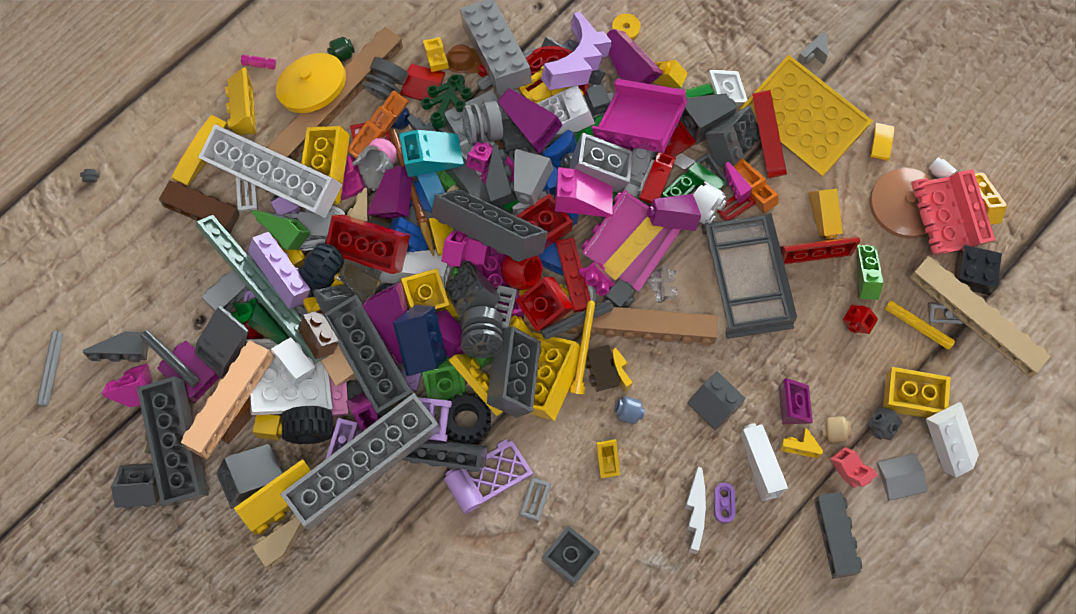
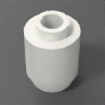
(942, 168)

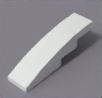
(697, 504)

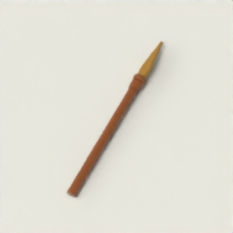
(420, 215)

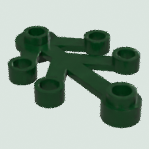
(453, 84)

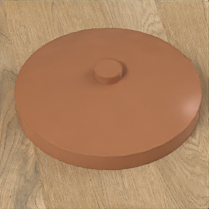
(896, 205)

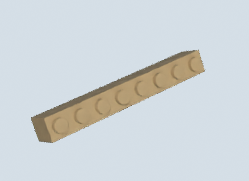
(980, 316)

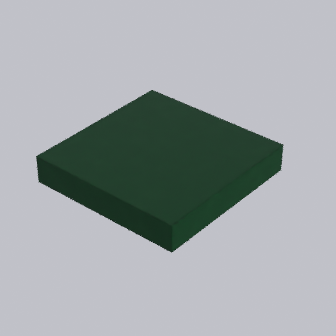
(265, 324)

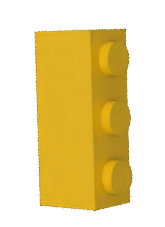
(240, 103)

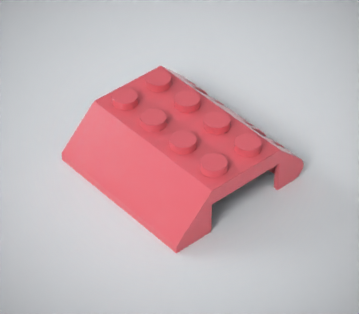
(953, 212)

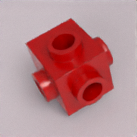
(860, 319)

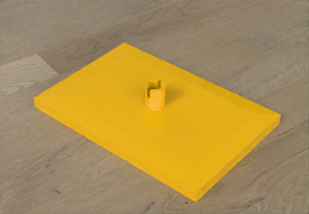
(811, 115)

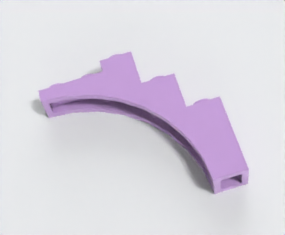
(578, 66)

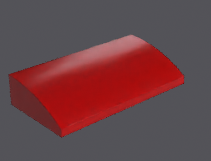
(819, 250)

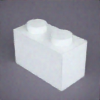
(292, 362)

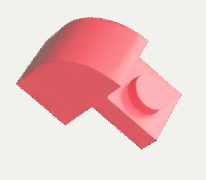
(851, 468)

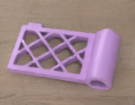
(464, 488)

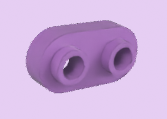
(724, 503)

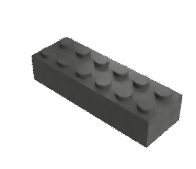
(489, 224)
(368, 355)
(166, 420)

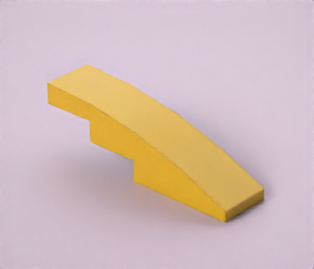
(190, 164)

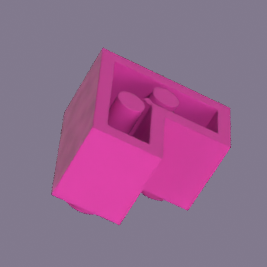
(460, 248)

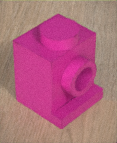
(481, 152)

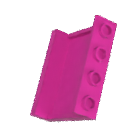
(641, 115)
(615, 230)

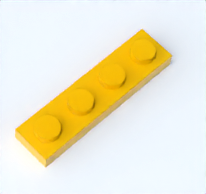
(631, 248)

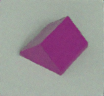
(795, 402)

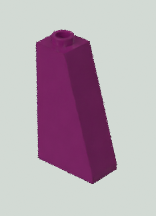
(630, 60)
(531, 119)
(384, 310)

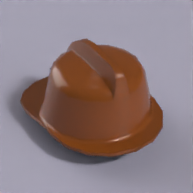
(463, 59)

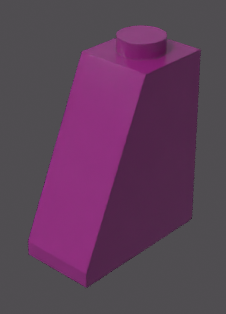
(392, 195)
(675, 212)
(451, 333)
(362, 411)

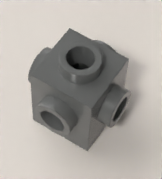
(884, 423)

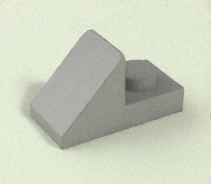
(816, 49)

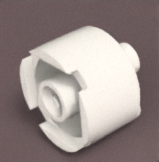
(709, 200)

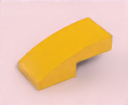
(435, 54)
(882, 141)
(621, 364)

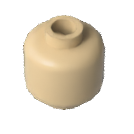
(837, 429)

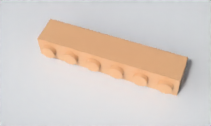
(227, 399)

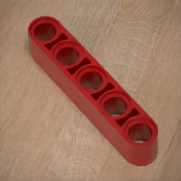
(769, 134)

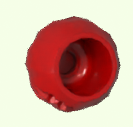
(521, 274)

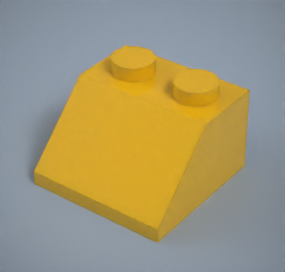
(425, 290)

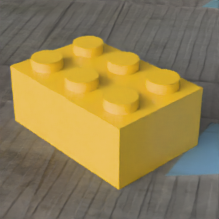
(916, 392)

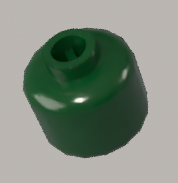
(341, 48)

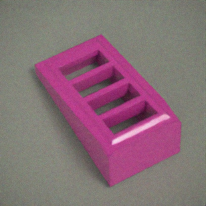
(737, 183)

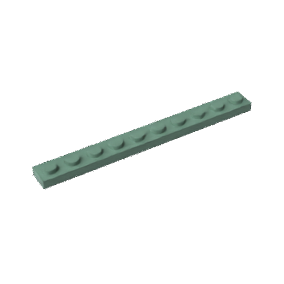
(253, 279)

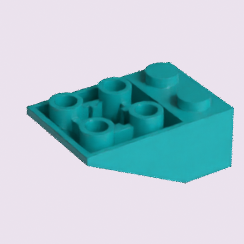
(430, 151)

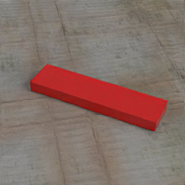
(570, 266)

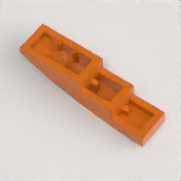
(379, 123)

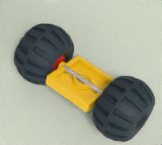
(322, 267)

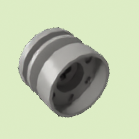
(484, 122)

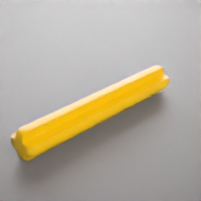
(920, 325)

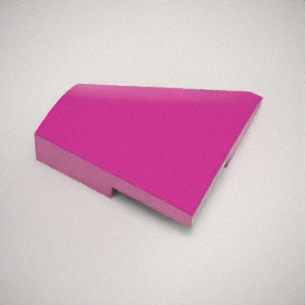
(352, 180)

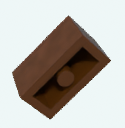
(318, 334)

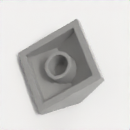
(902, 476)

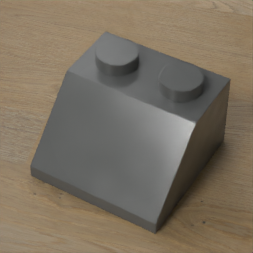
(716, 400)
(135, 486)

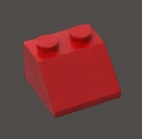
(544, 303)

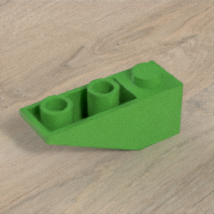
(286, 230)
(868, 273)

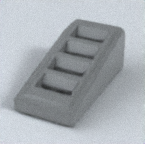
(509, 292)

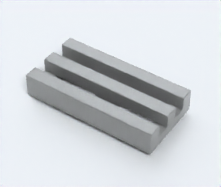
(530, 515)

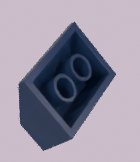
(420, 339)

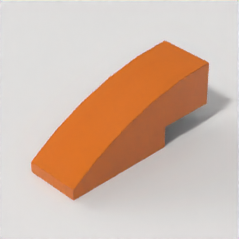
(762, 194)

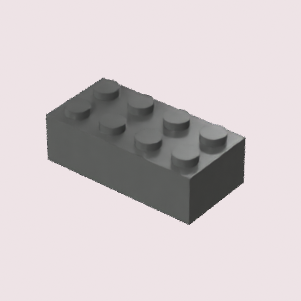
(514, 373)

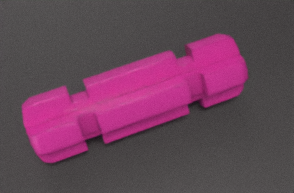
(256, 61)

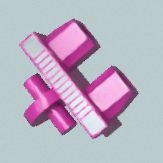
(597, 277)

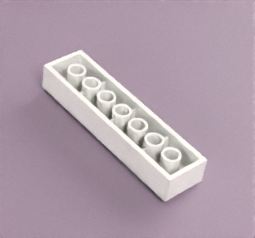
(270, 171)

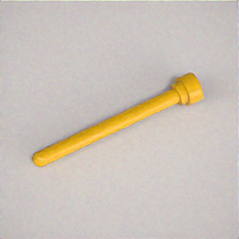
(578, 385)

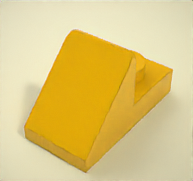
(807, 447)

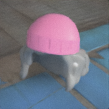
(374, 161)

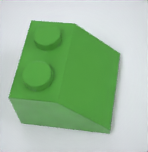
(444, 382)

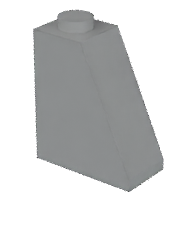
(530, 176)

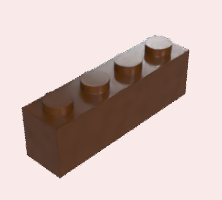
(197, 205)

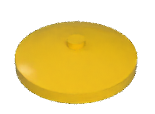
(310, 83)

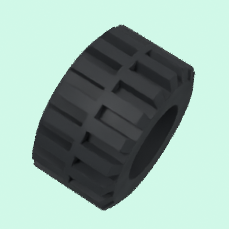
(472, 404)
(307, 425)

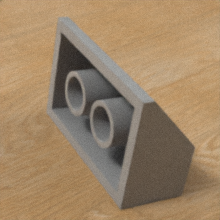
(603, 161)

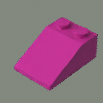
(582, 194)

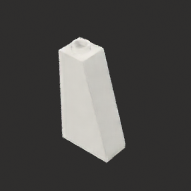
(417, 263)
(763, 463)

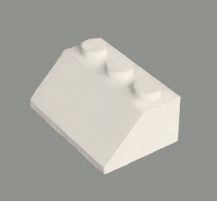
(953, 440)

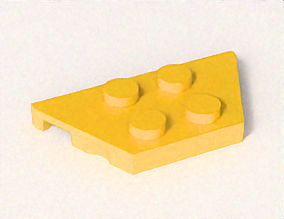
(471, 372)

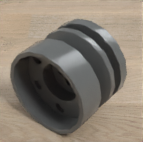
(385, 78)
(481, 332)

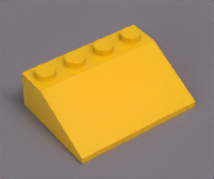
(554, 375)

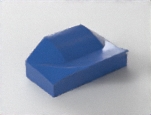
(563, 145)

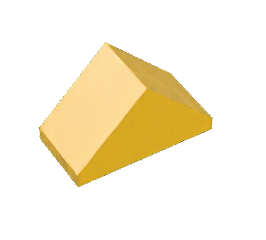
(607, 458)

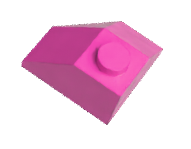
(125, 388)

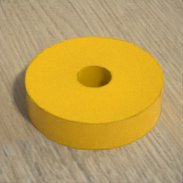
(629, 21)

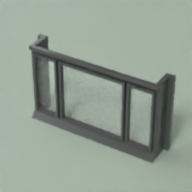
(751, 276)

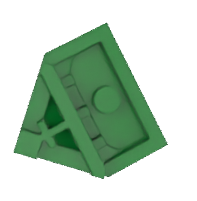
(243, 310)

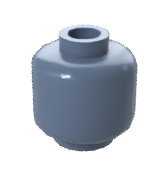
(629, 410)

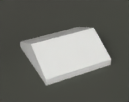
(729, 83)

